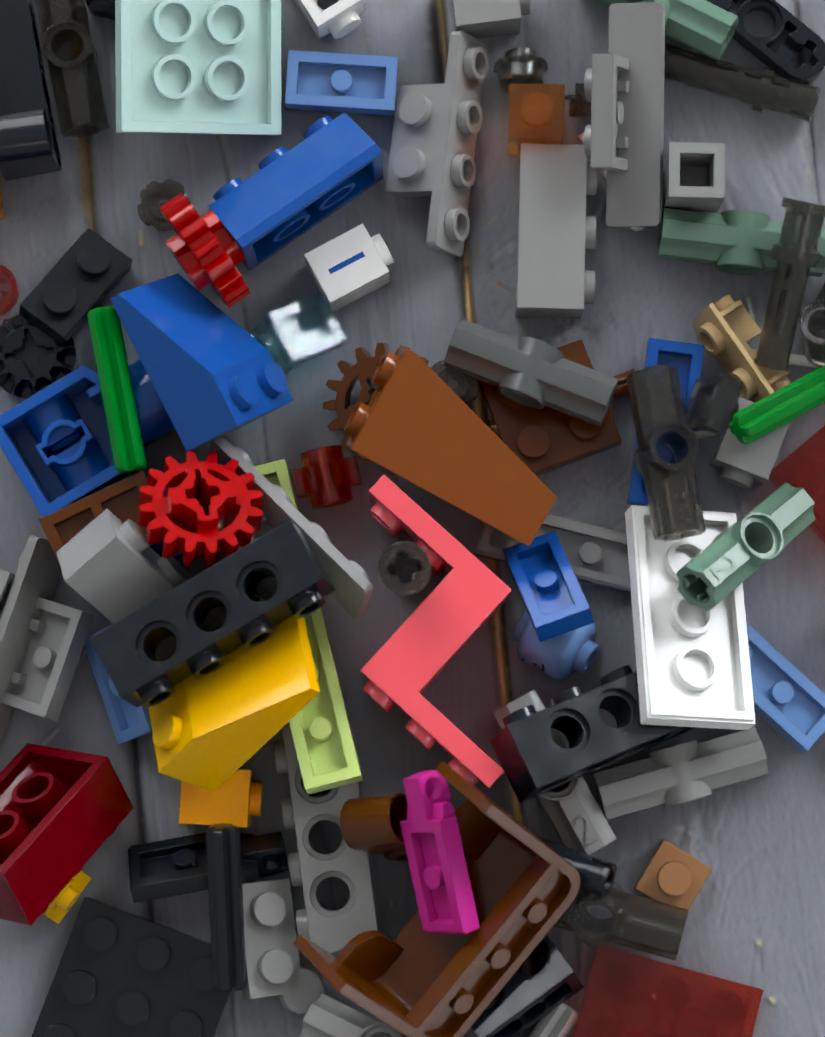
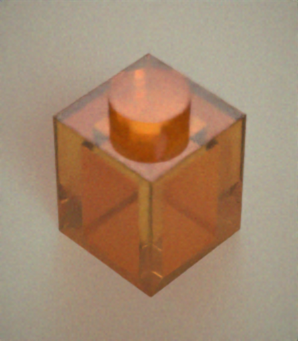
(534, 115)

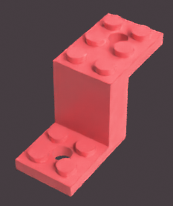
(433, 631)

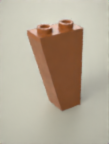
(441, 445)

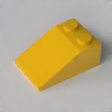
(231, 713)

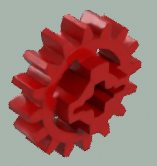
(205, 250)
(200, 508)

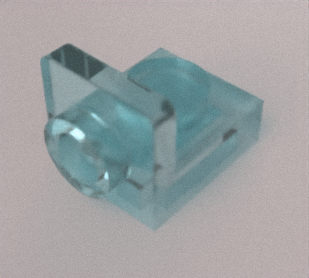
(299, 332)

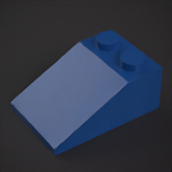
(199, 360)

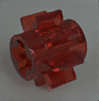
(326, 477)

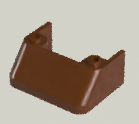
(443, 980)

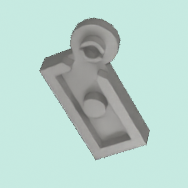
(269, 948)

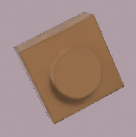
(672, 876)

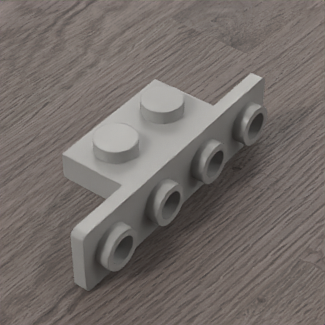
(629, 114)
(437, 143)
(347, 576)
(38, 638)

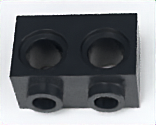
(529, 998)

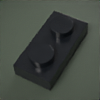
(75, 286)

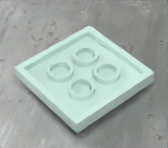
(198, 67)

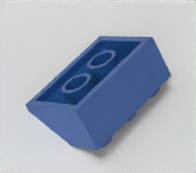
(298, 187)

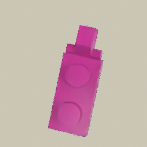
(437, 857)

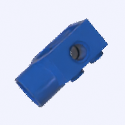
(63, 441)

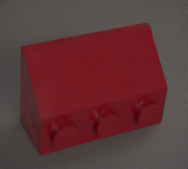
(52, 820)

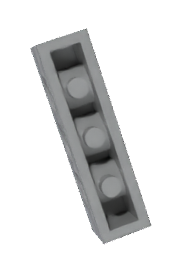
(308, 867)

